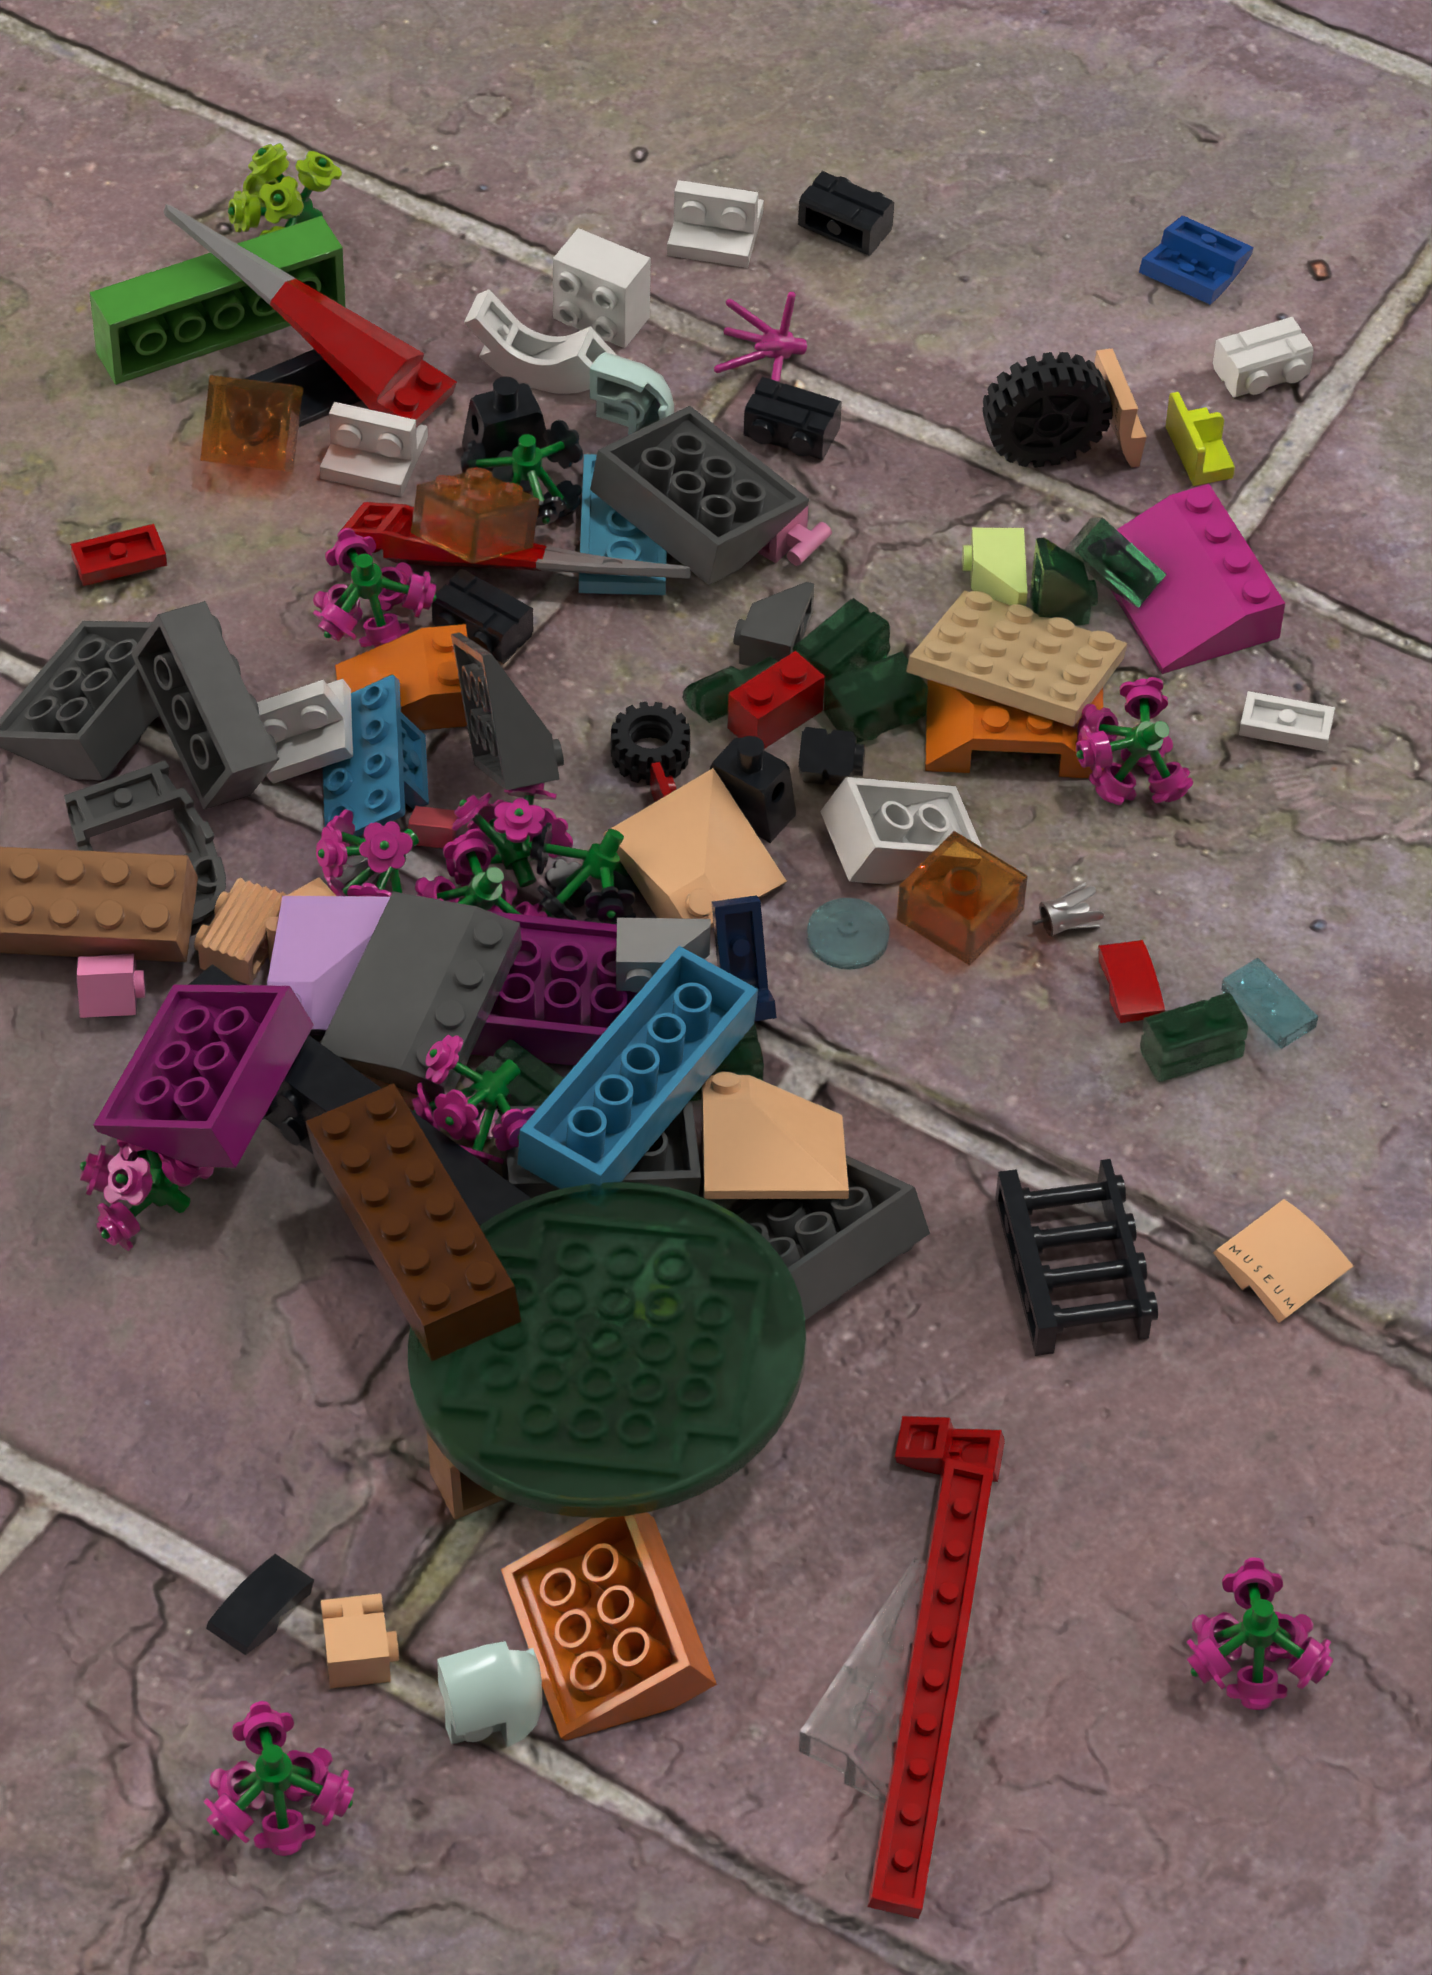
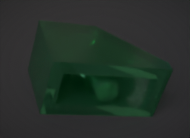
(1115, 561)
(1061, 584)

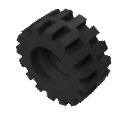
(650, 723)

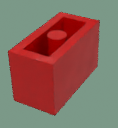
(776, 700)

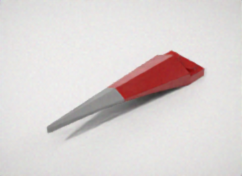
(370, 360)
(391, 530)

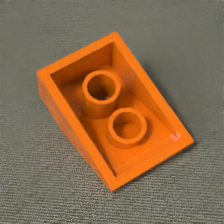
(426, 675)

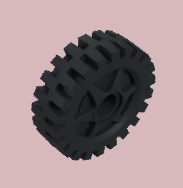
(1047, 409)

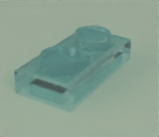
(1270, 1003)

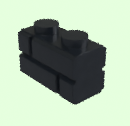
(846, 213)
(792, 418)
(490, 615)
(830, 756)

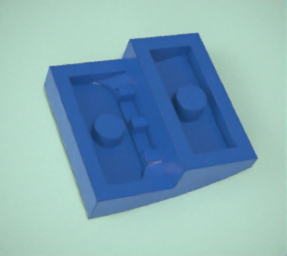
(1196, 259)

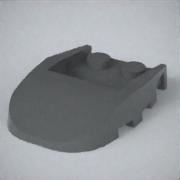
(141, 796)

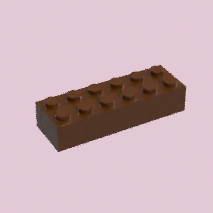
(413, 1222)

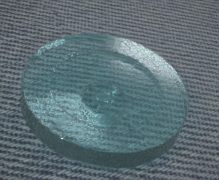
(848, 933)

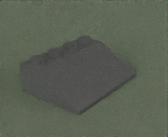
(695, 493)
(83, 704)
(502, 727)
(422, 977)
(840, 1241)

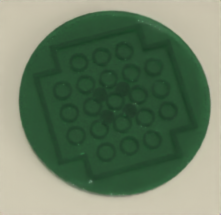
(643, 1359)

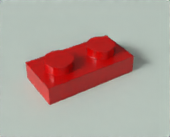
(118, 554)

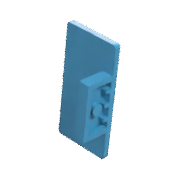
(385, 764)

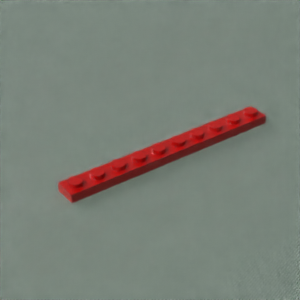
(931, 1690)

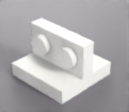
(714, 223)
(372, 449)
(309, 727)

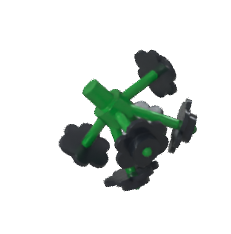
(525, 466)
(570, 880)

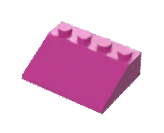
(1213, 587)

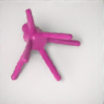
(772, 344)

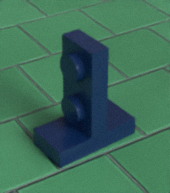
(742, 947)

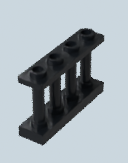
(1038, 1280)

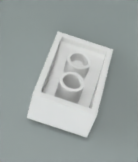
(891, 826)

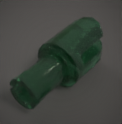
(710, 694)

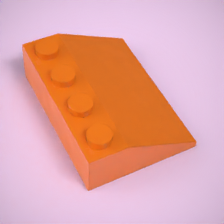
(608, 1625)

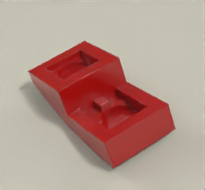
(1131, 980)
(930, 1440)

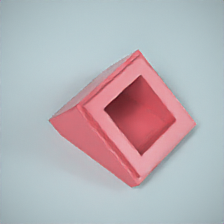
(432, 826)

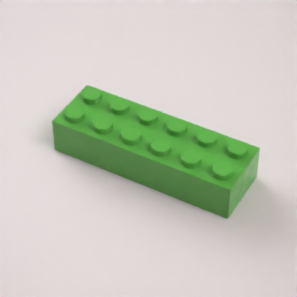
(204, 304)

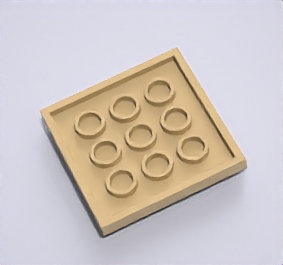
(1017, 657)

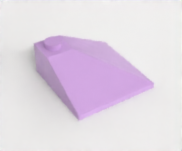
(320, 949)

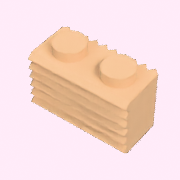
(238, 932)

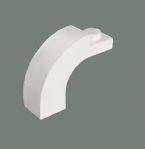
(530, 357)

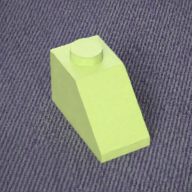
(997, 563)

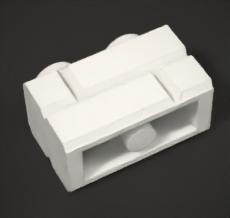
(1263, 357)

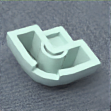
(628, 392)
(490, 1692)

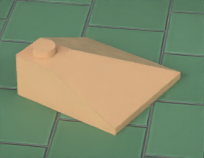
(695, 851)
(769, 1143)

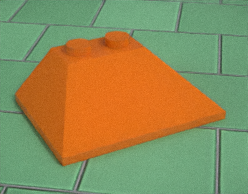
(969, 722)

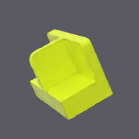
(1198, 442)

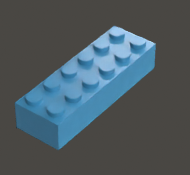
(638, 1074)

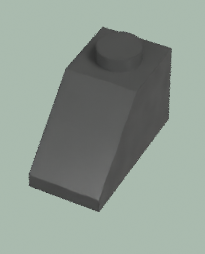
(775, 624)

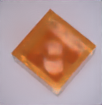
(251, 423)
(475, 515)
(961, 897)

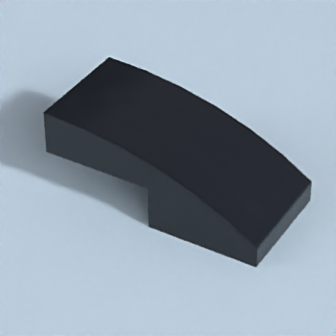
(258, 1603)

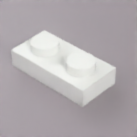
(1286, 721)

